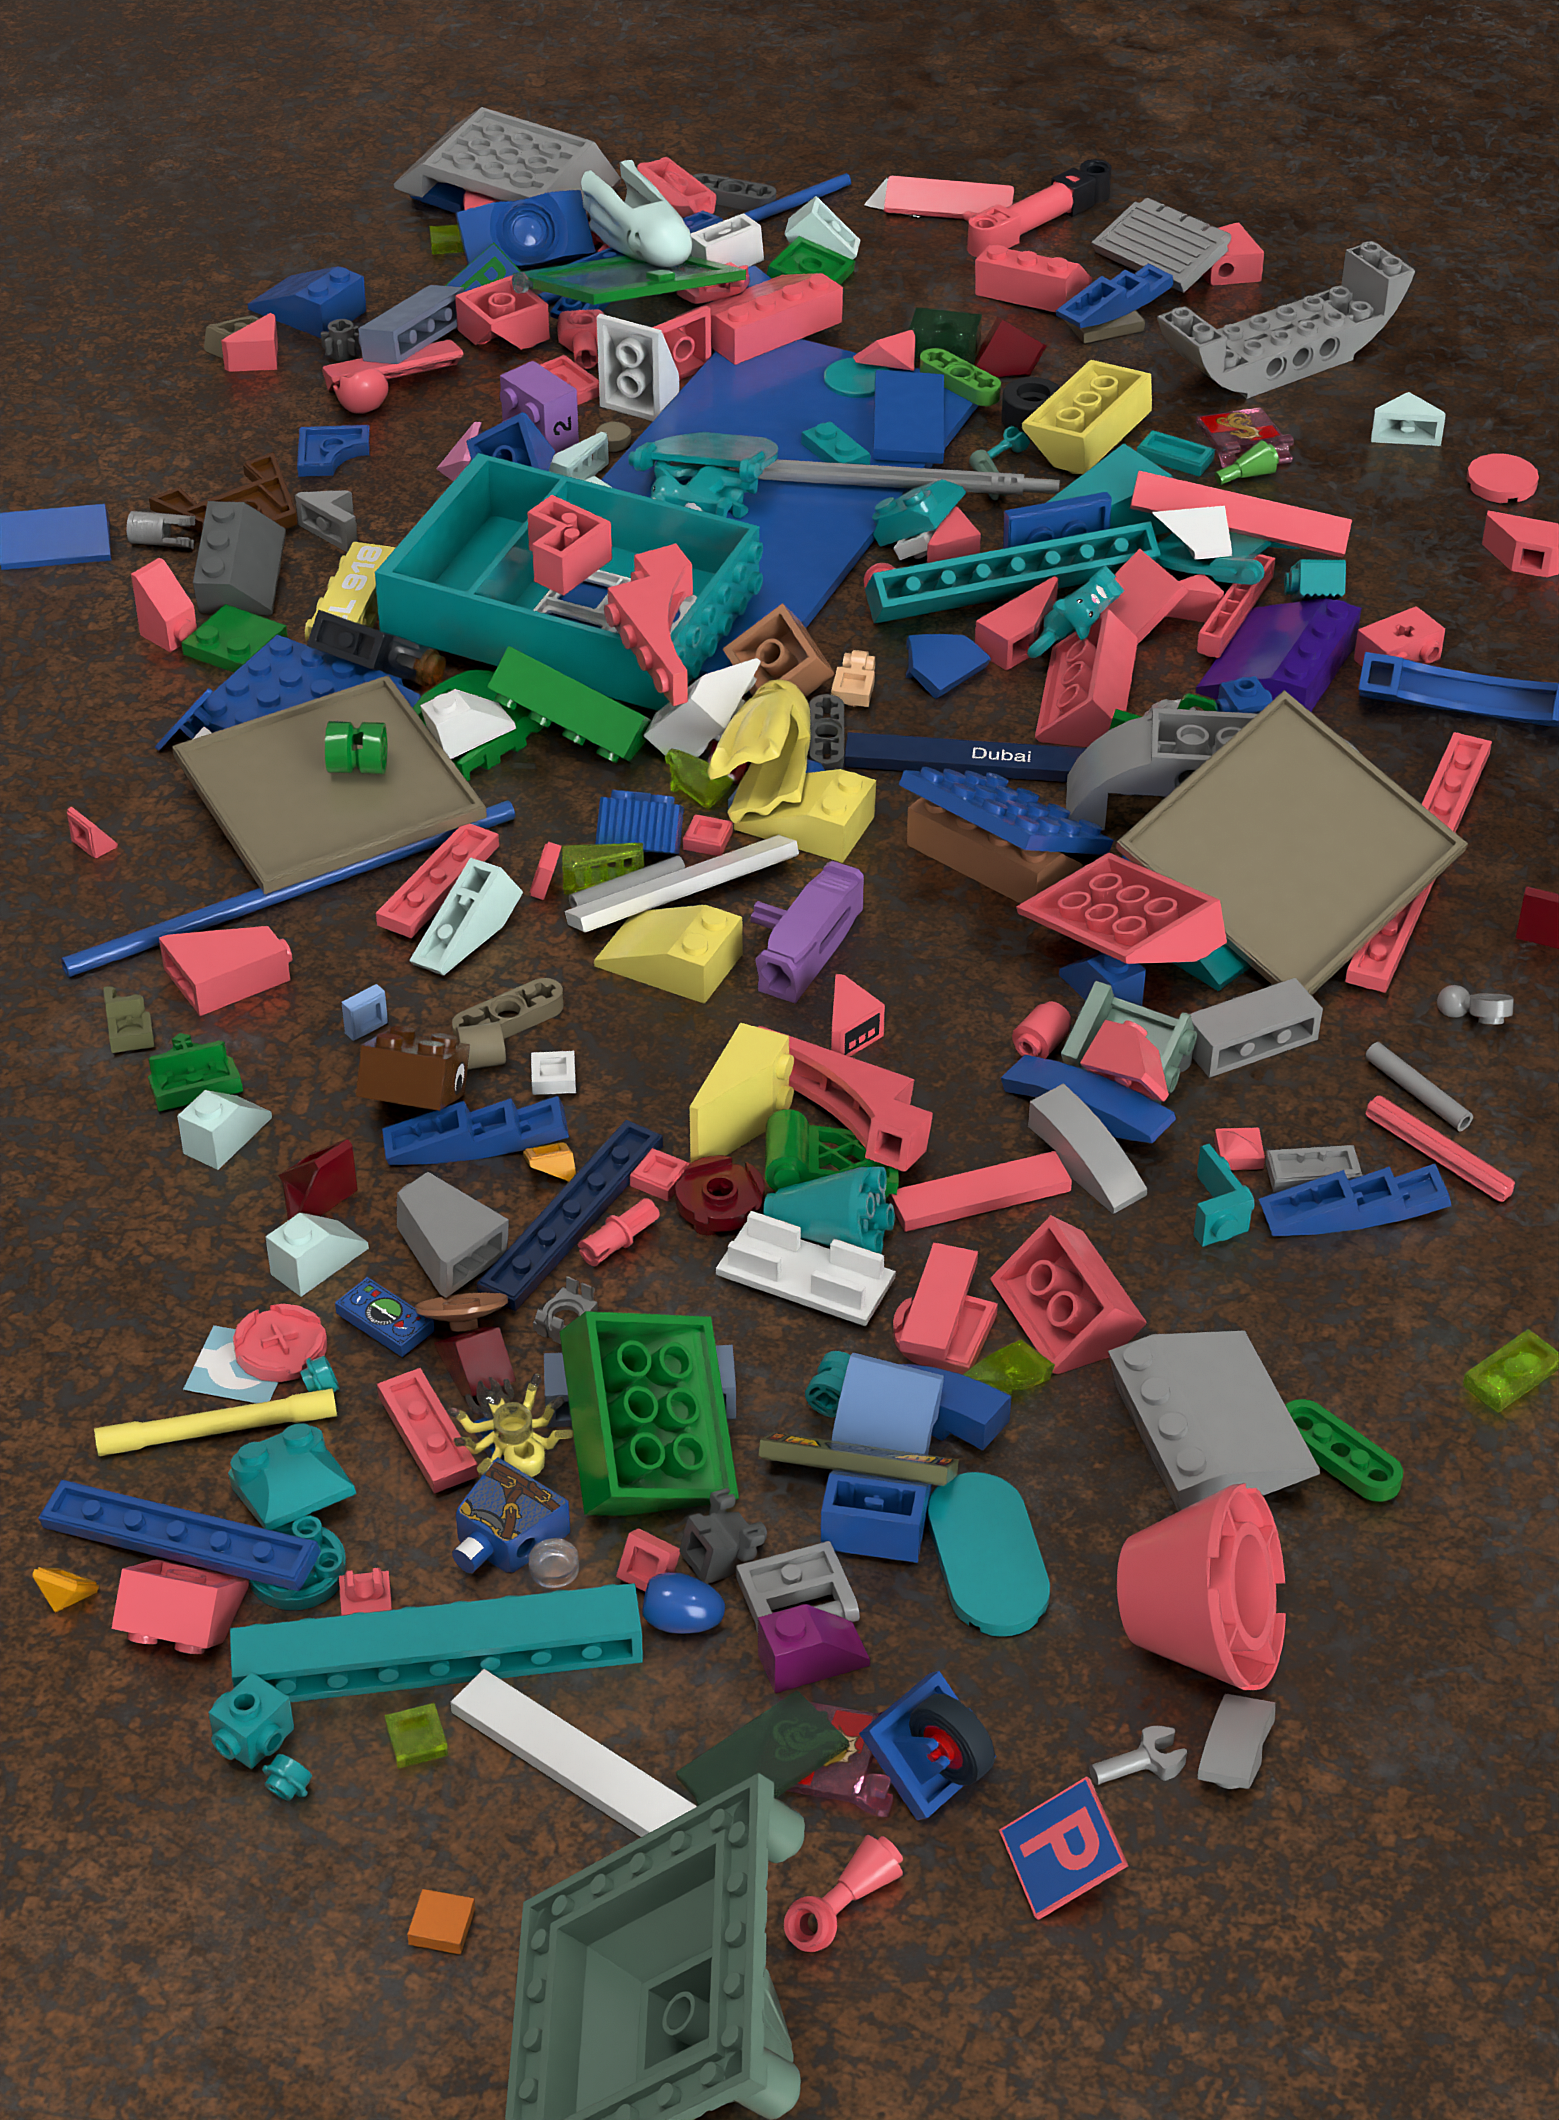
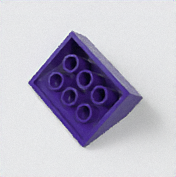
(1288, 649)

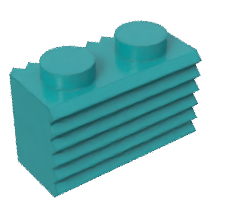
(1315, 580)

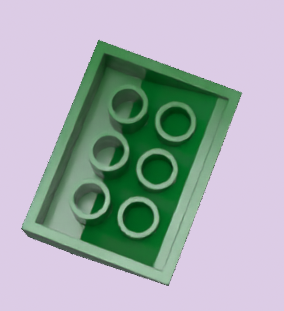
(646, 1412)

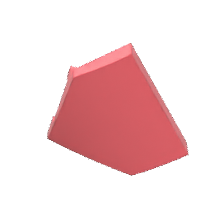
(715, 292)

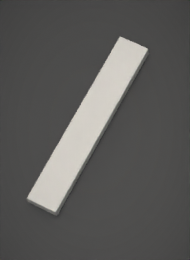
(681, 883)
(567, 1755)

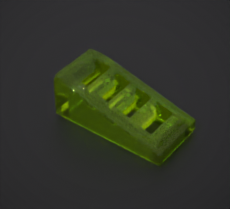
(580, 858)

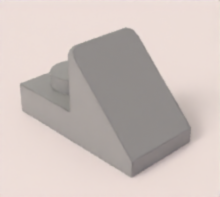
(328, 516)

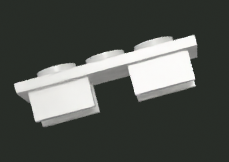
(832, 1280)

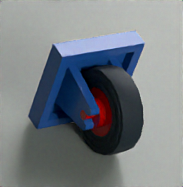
(929, 1745)

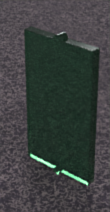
(779, 1744)

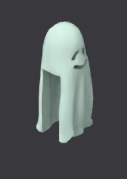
(642, 226)

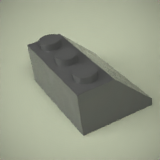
(238, 559)

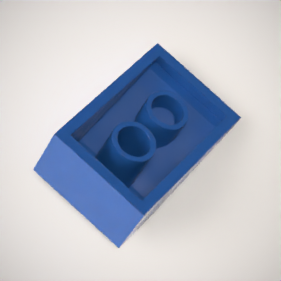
(314, 299)

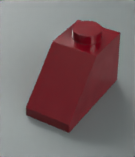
(475, 1358)

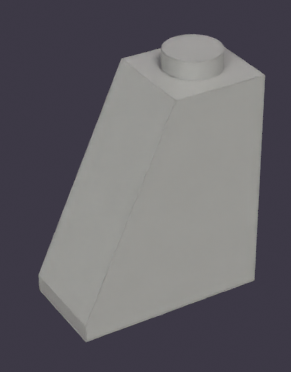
(449, 1232)

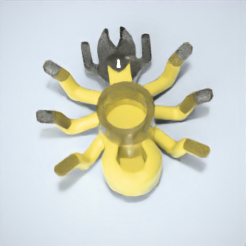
(511, 1426)

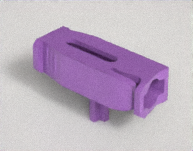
(807, 931)

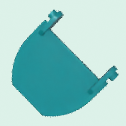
(708, 448)
(1238, 568)

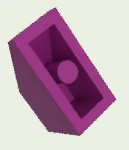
(807, 1646)

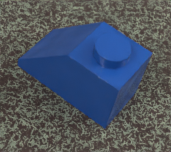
(1125, 979)

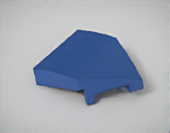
(943, 661)

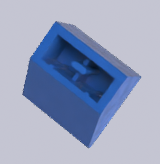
(874, 1515)

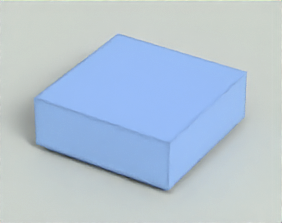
(364, 1012)

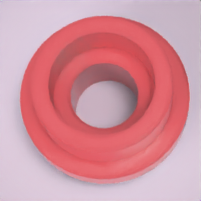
(797, 1926)

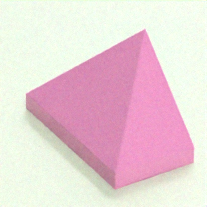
(459, 456)

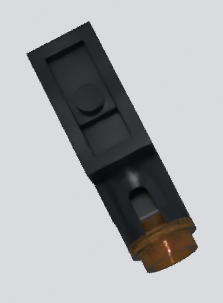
(376, 649)

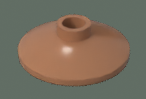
(462, 1309)

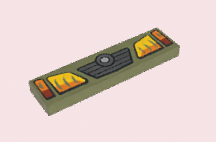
(858, 1458)

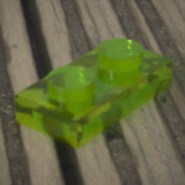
(1512, 1371)

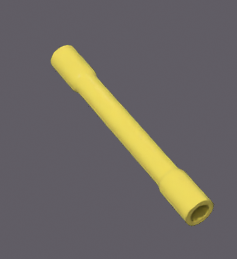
(136, 1434)

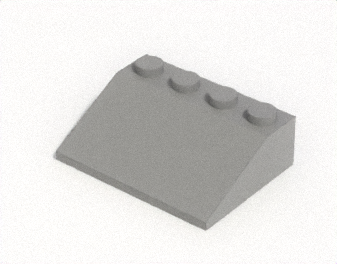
(1209, 1414)

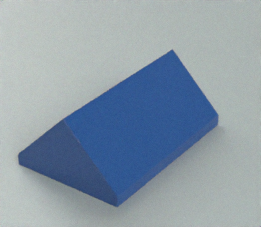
(54, 536)

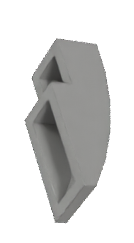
(1086, 1148)

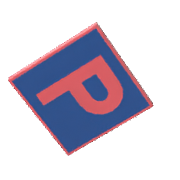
(1063, 1848)

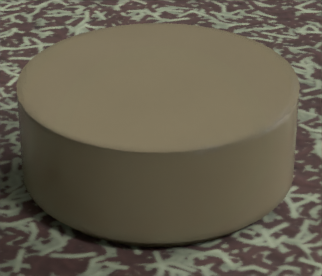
(618, 435)

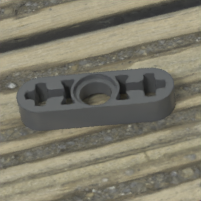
(737, 192)
(834, 726)

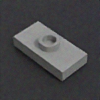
(1300, 1165)

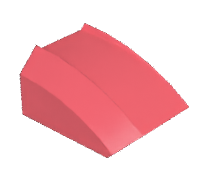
(679, 187)

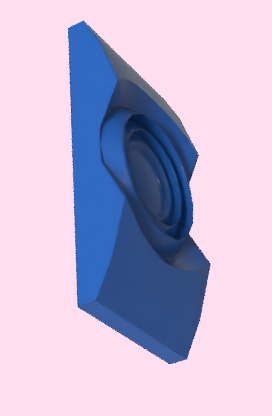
(529, 229)

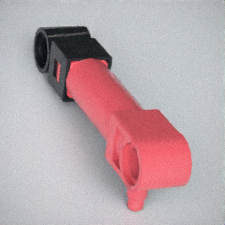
(1068, 194)

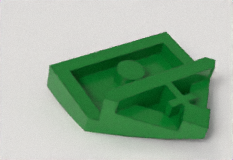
(189, 1070)

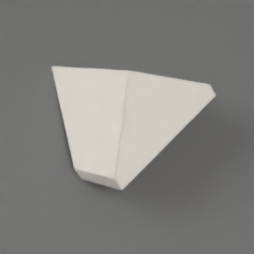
(1201, 530)

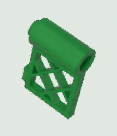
(797, 1152)

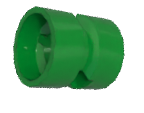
(342, 750)

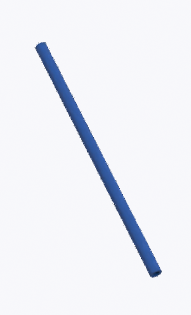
(254, 901)

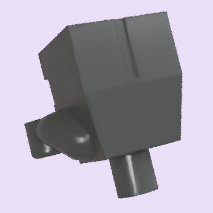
(720, 1540)

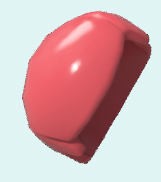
(362, 391)

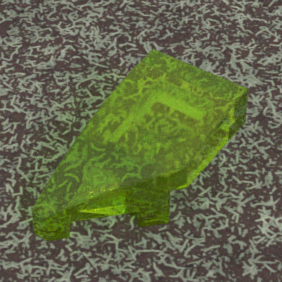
(691, 776)
(1012, 1368)

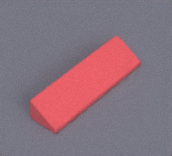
(943, 197)
(429, 358)

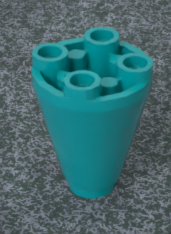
(837, 1207)

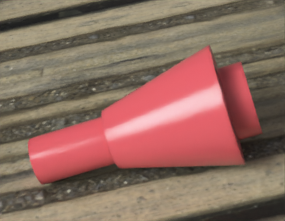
(869, 1869)

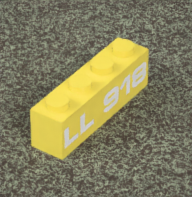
(353, 588)

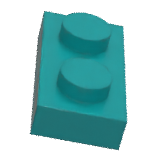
(834, 445)

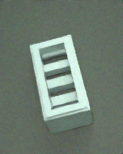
(578, 461)

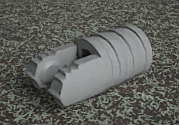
(155, 529)

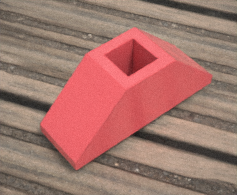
(1523, 543)

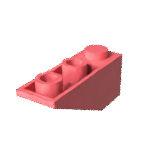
(1016, 625)

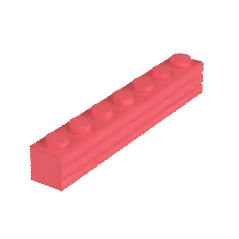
(1232, 612)

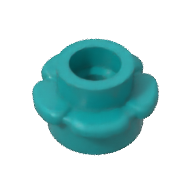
(319, 1375)
(286, 1777)

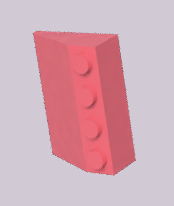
(773, 314)
(1130, 913)

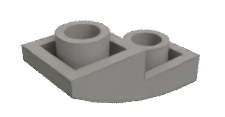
(1236, 1741)

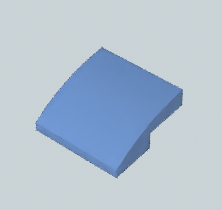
(887, 1405)

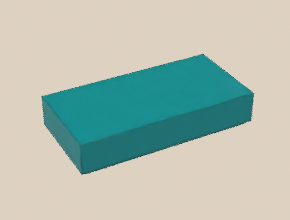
(1176, 453)

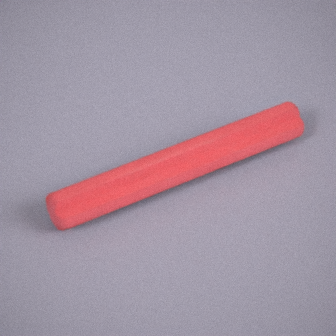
(1440, 1148)

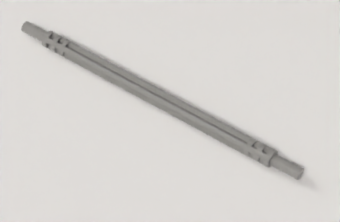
(899, 477)

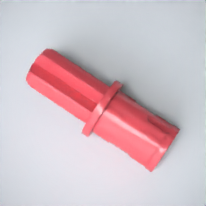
(618, 1232)

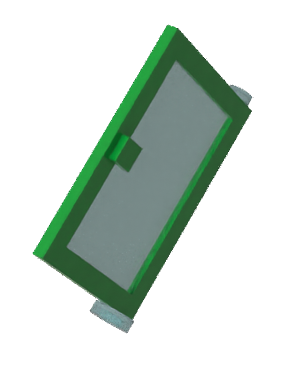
(624, 278)

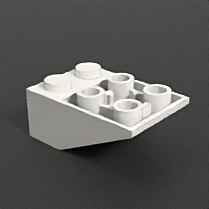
(706, 714)

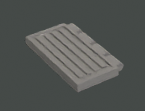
(1164, 239)

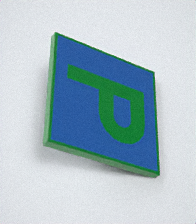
(485, 269)

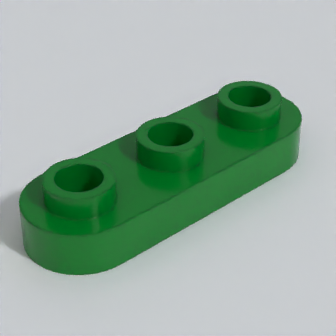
(1363, 1465)

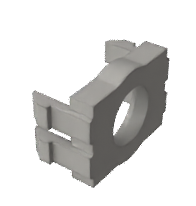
(566, 1299)

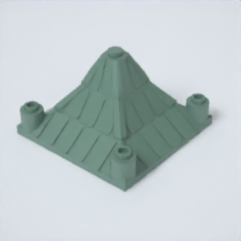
(652, 1975)

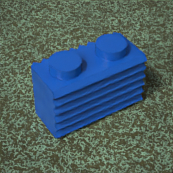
(634, 821)

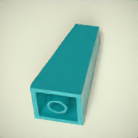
(1117, 477)

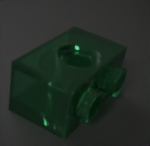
(947, 330)

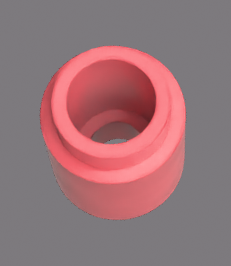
(1042, 1030)

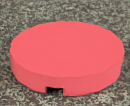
(1502, 478)
(279, 1342)

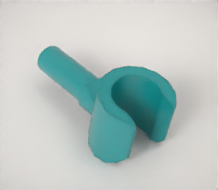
(1012, 439)

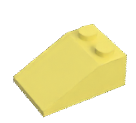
(829, 818)
(676, 949)
(741, 1092)

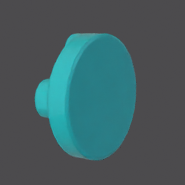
(851, 378)
(323, 1577)

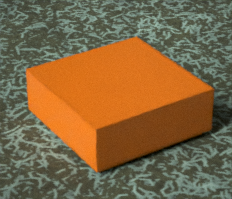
(441, 1921)

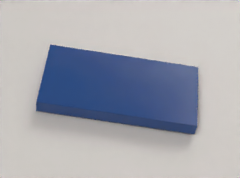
(908, 417)

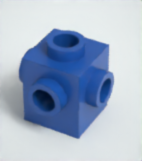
(1243, 696)

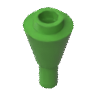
(1256, 461)

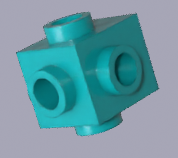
(250, 1721)

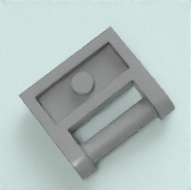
(796, 1579)

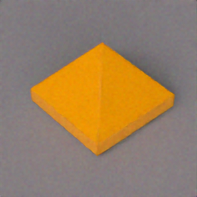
(63, 1587)

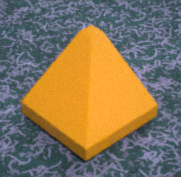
(552, 1159)

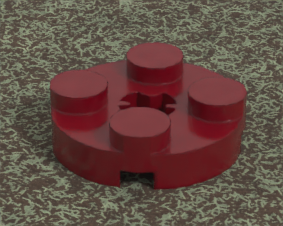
(719, 1213)

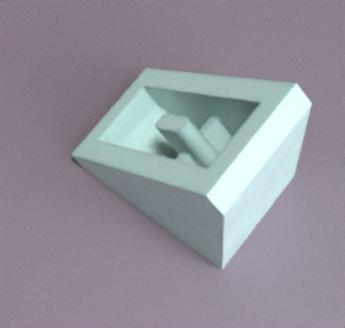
(1408, 422)

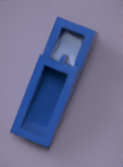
(969, 1408)

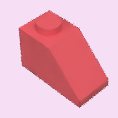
(162, 606)
(1127, 1058)

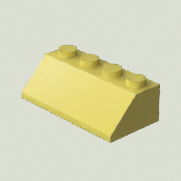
(1089, 415)

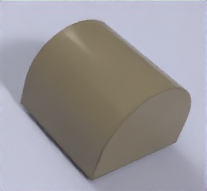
(485, 1043)

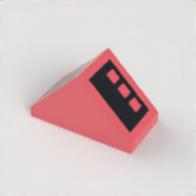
(856, 1017)

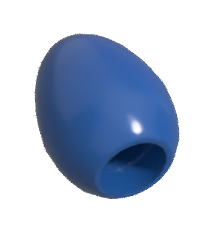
(681, 1604)

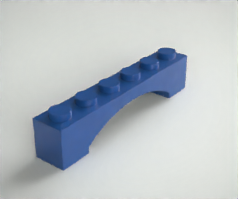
(1453, 690)

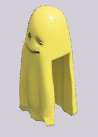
(775, 738)

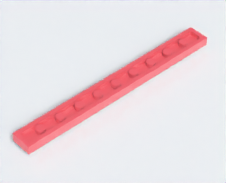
(1447, 800)

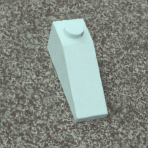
(468, 916)

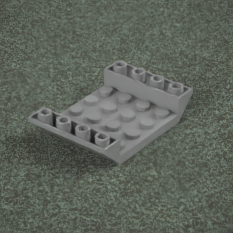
(507, 159)

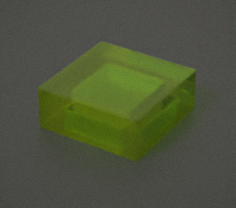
(445, 239)
(416, 1735)

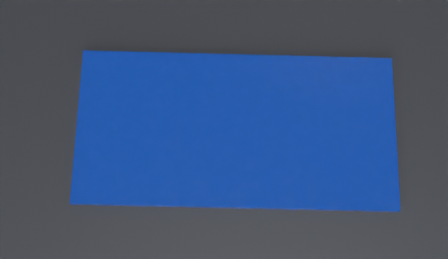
(806, 528)

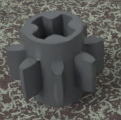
(341, 340)

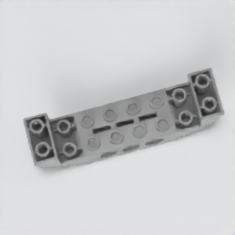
(1296, 336)
(1147, 757)

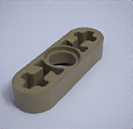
(533, 1001)

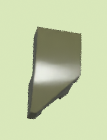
(127, 1022)

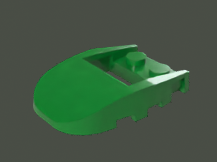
(489, 753)

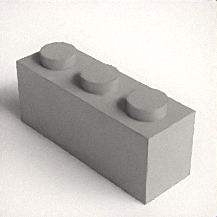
(1255, 1027)

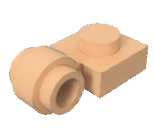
(855, 679)

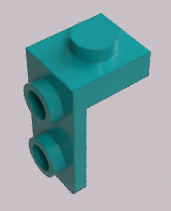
(1231, 1203)

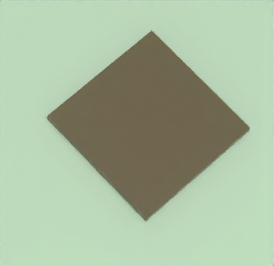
(299, 821)
(1295, 844)

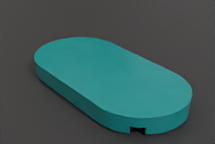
(988, 1554)

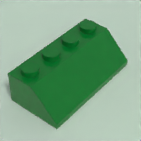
(569, 704)

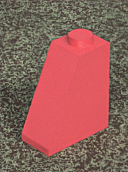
(225, 964)

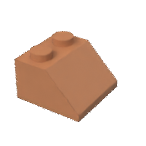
(784, 652)

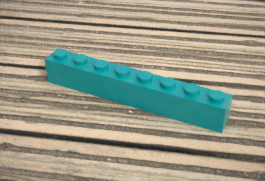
(1004, 572)
(442, 1643)

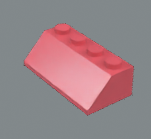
(1087, 683)

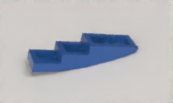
(1114, 298)
(1119, 1108)
(465, 1135)
(1364, 1202)

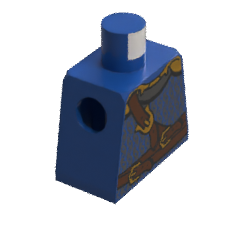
(506, 1519)

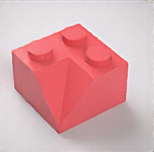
(500, 311)

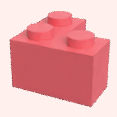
(566, 544)

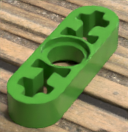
(962, 377)

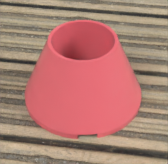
(1207, 1588)

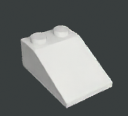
(634, 368)

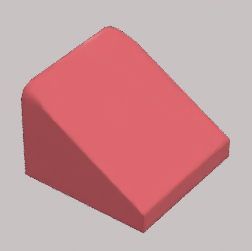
(88, 835)

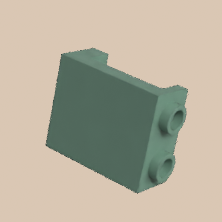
(1169, 1035)

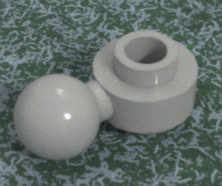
(1489, 1007)

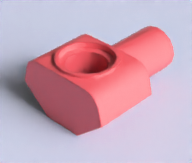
(579, 334)

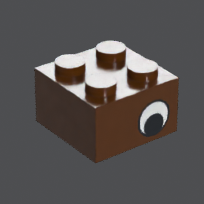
(413, 1068)

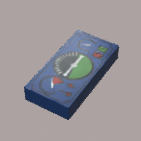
(384, 1317)

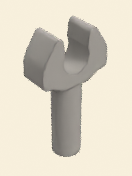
(1145, 1757)

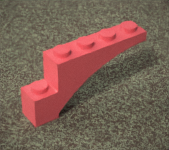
(645, 613)
(865, 1099)

